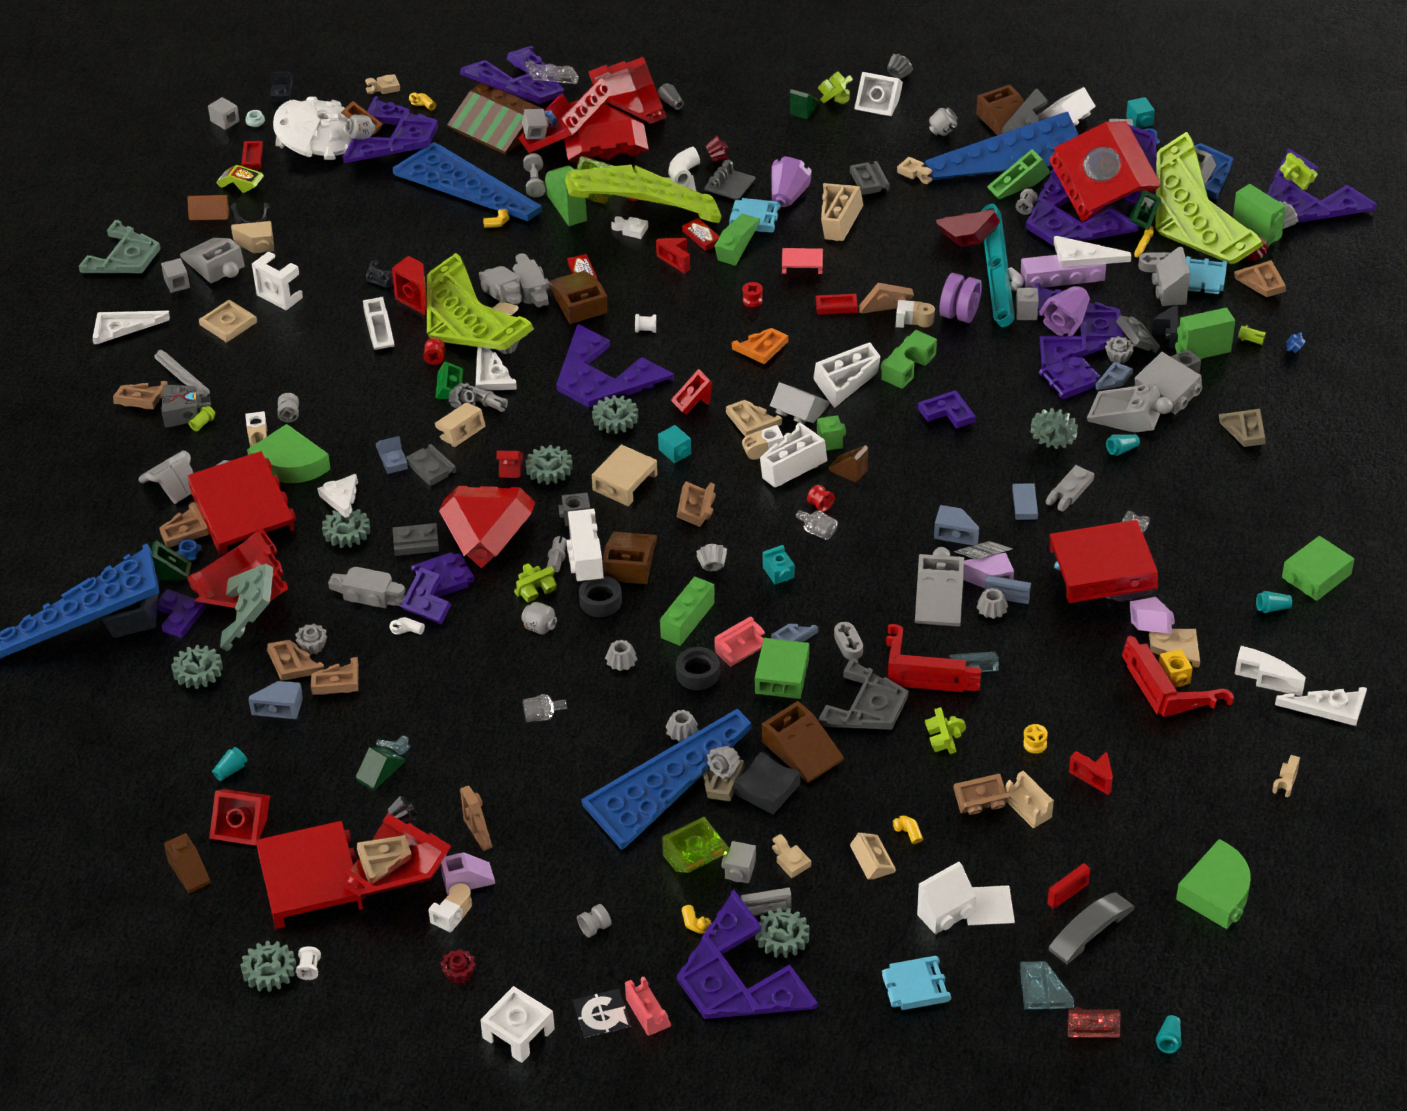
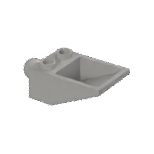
(215, 259)
(1130, 408)
(939, 588)

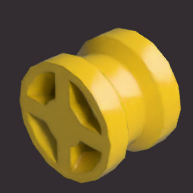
(1038, 733)

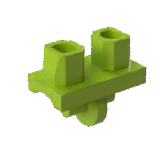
(838, 90)
(1297, 171)
(534, 578)
(947, 728)

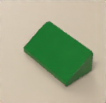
(448, 378)

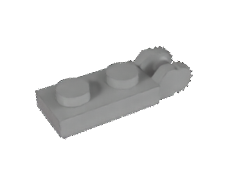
(1070, 487)

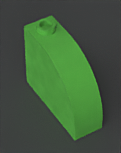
(570, 207)
(292, 456)
(1217, 885)

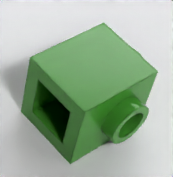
(831, 431)

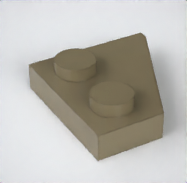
(1245, 426)
(722, 788)

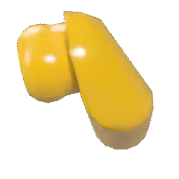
(422, 100)
(501, 219)
(908, 825)
(693, 923)

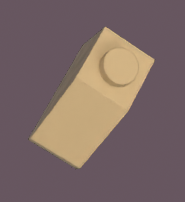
(254, 236)

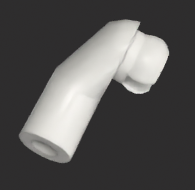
(1017, 279)
(405, 625)

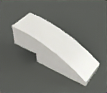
(378, 323)
(1269, 671)

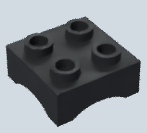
(766, 783)

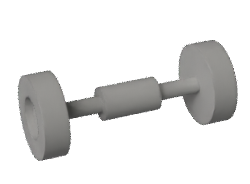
(533, 164)

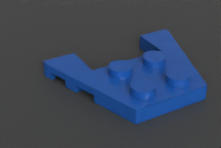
(1220, 172)

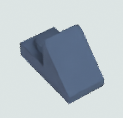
(392, 455)

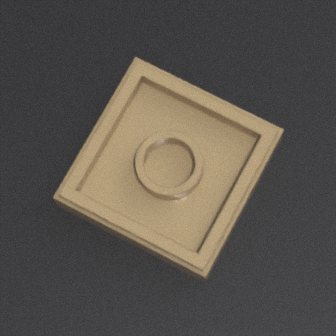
(228, 320)

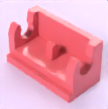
(802, 258)
(739, 641)
(646, 1007)

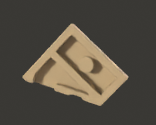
(750, 417)
(1179, 639)
(383, 856)

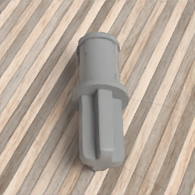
(488, 399)
(557, 553)

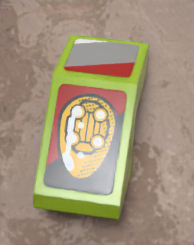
(242, 177)

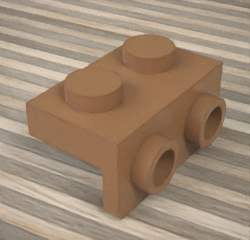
(696, 503)
(980, 794)

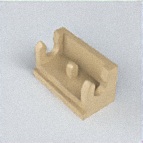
(461, 424)
(1029, 800)

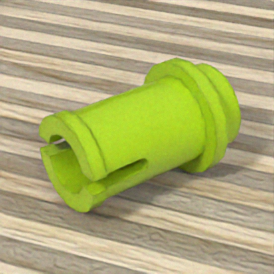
(1251, 335)
(206, 414)

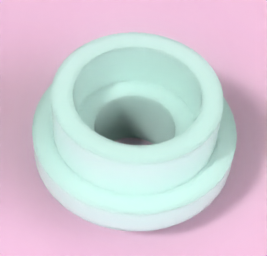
(255, 118)

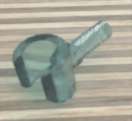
(399, 746)

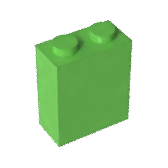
(1259, 213)
(1206, 333)
(1318, 568)
(782, 668)

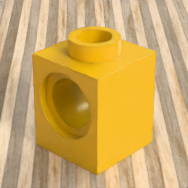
(1176, 667)

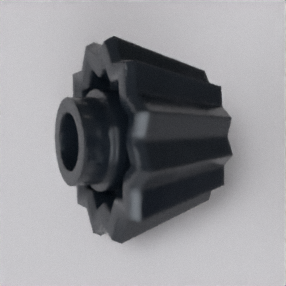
(403, 811)

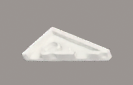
(1080, 253)
(116, 324)
(491, 372)
(340, 494)
(1327, 704)

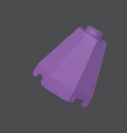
(789, 180)
(1065, 310)

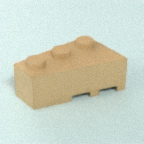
(840, 209)

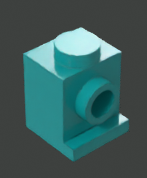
(778, 565)

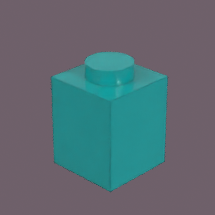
(1140, 112)
(674, 444)

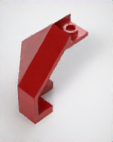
(631, 90)
(606, 136)
(485, 518)
(212, 580)
(426, 857)

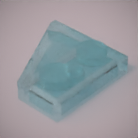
(1042, 987)

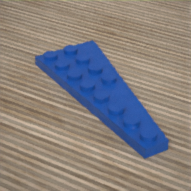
(1004, 150)
(453, 175)
(87, 601)
(644, 793)

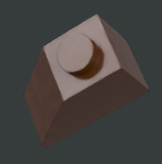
(186, 863)

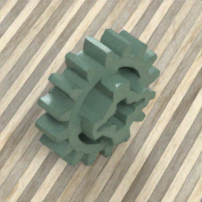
(615, 414)
(1054, 428)
(548, 464)
(346, 530)
(197, 666)
(783, 932)
(268, 966)

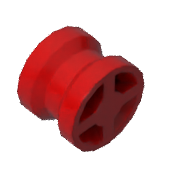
(752, 294)
(434, 351)
(820, 497)

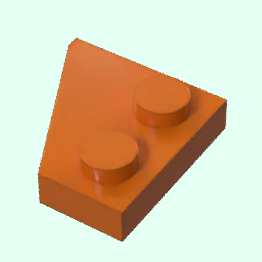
(761, 345)

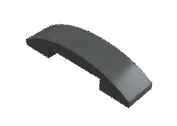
(1088, 924)

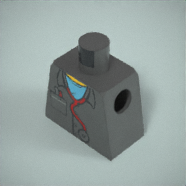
(181, 404)

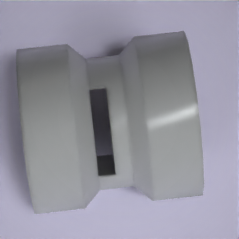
(288, 407)
(594, 920)

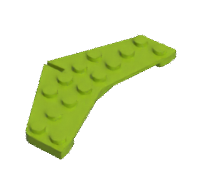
(640, 185)
(1189, 215)
(460, 318)

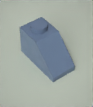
(955, 526)
(277, 700)

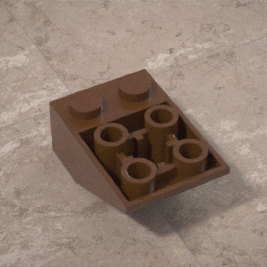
(998, 107)
(579, 296)
(629, 557)
(800, 741)

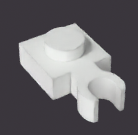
(632, 227)

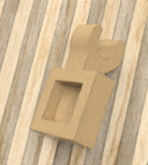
(385, 84)
(913, 168)
(1289, 774)
(790, 859)

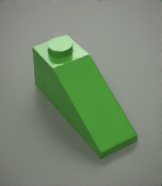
(1021, 175)
(735, 239)

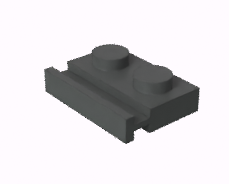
(869, 177)
(1138, 333)
(430, 465)
(415, 539)

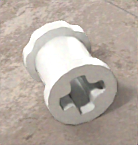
(645, 323)
(308, 963)

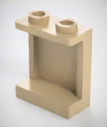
(623, 474)

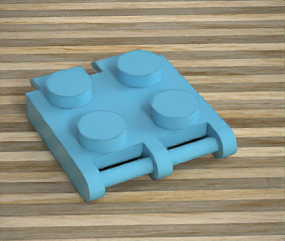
(759, 209)
(1206, 275)
(913, 983)

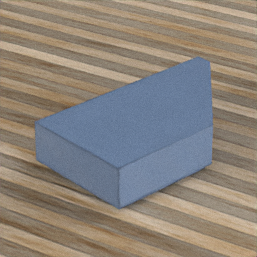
(1114, 376)
(792, 632)

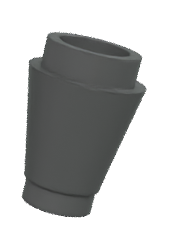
(670, 96)

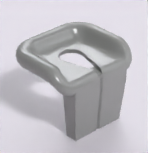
(173, 479)

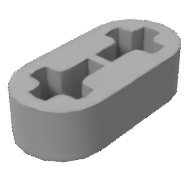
(1148, 261)
(852, 639)

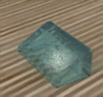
(984, 660)

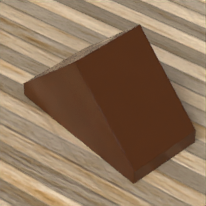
(851, 464)

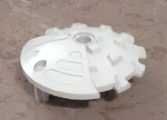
(312, 127)

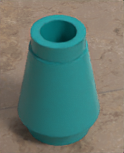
(1120, 444)
(1272, 601)
(229, 764)
(1169, 1036)

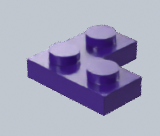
(947, 405)
(421, 599)
(182, 612)

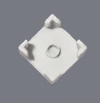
(273, 283)
(517, 1021)

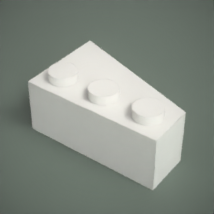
(846, 372)
(793, 456)
(584, 545)

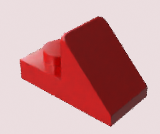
(674, 252)
(695, 389)
(510, 463)
(1094, 773)

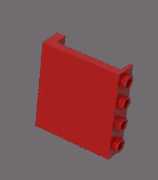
(570, 115)
(240, 500)
(1104, 561)
(306, 870)

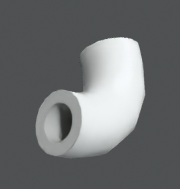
(681, 164)

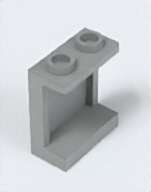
(1172, 380)

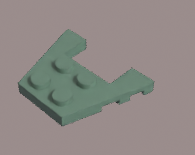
(129, 256)
(254, 596)

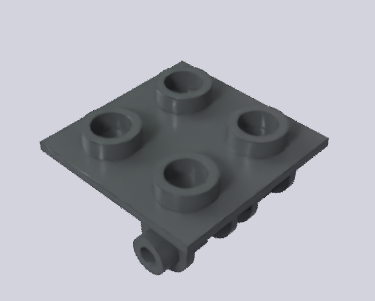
(729, 182)

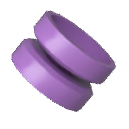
(960, 297)

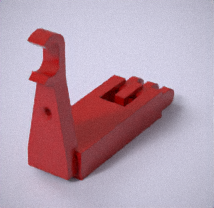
(928, 671)
(1158, 687)

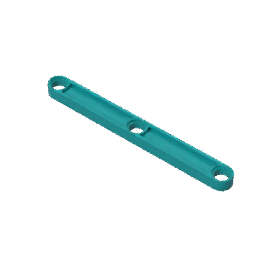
(999, 275)

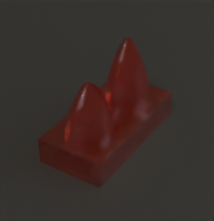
(1093, 1023)

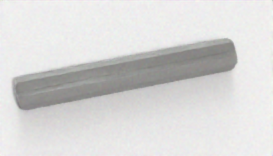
(181, 373)

